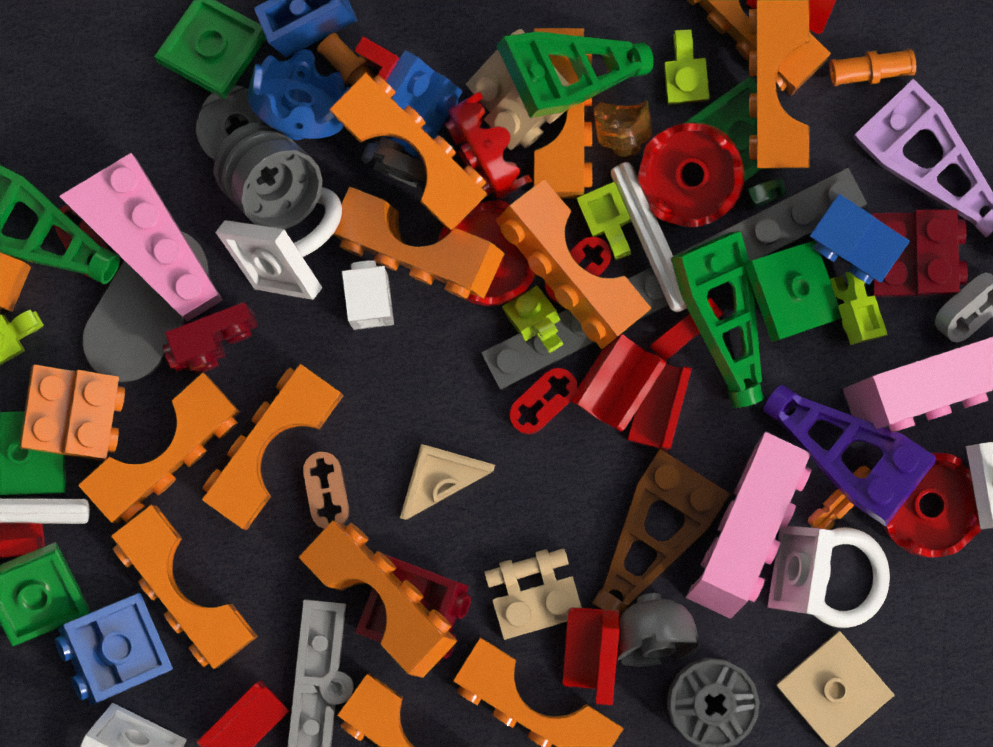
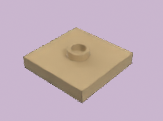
(835, 690)

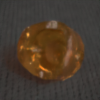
(623, 127)

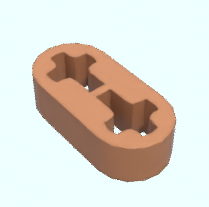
(316, 493)

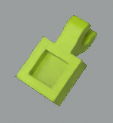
(685, 77)
(606, 214)
(858, 312)
(534, 315)
(12, 332)

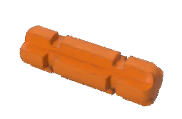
(835, 506)

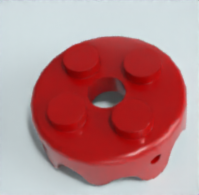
(484, 147)
(663, 182)
(514, 272)
(954, 524)

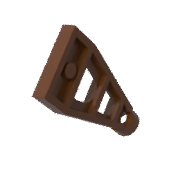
(684, 491)

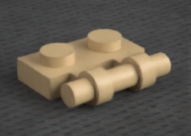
(538, 606)

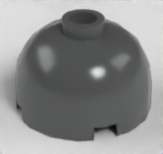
(654, 631)

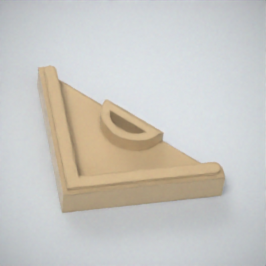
(439, 476)

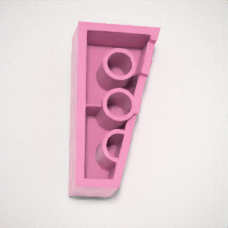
(138, 226)
(924, 387)
(751, 526)

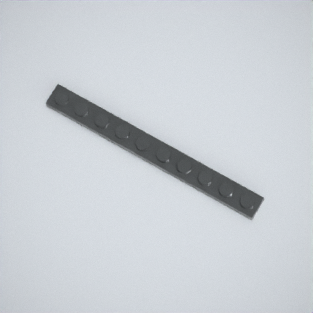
(761, 234)

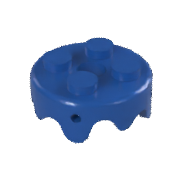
(296, 100)

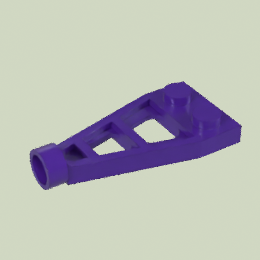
(890, 480)

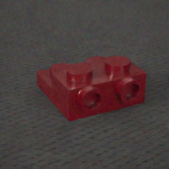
(930, 259)
(199, 343)
(439, 593)

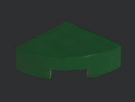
(765, 193)

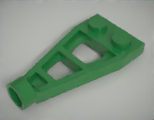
(538, 82)
(18, 189)
(707, 268)

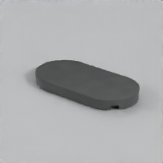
(130, 325)

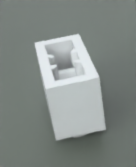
(367, 295)

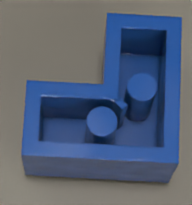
(300, 23)
(859, 239)

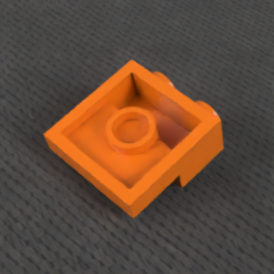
(71, 412)

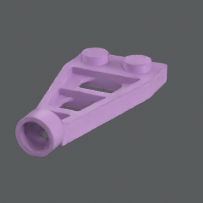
(897, 123)

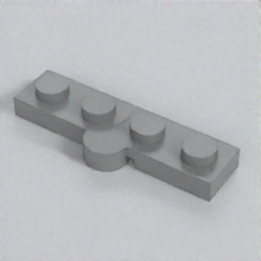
(318, 678)

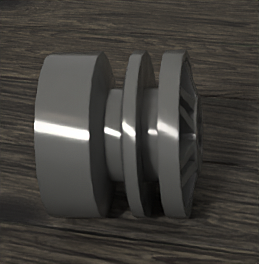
(267, 176)
(687, 704)

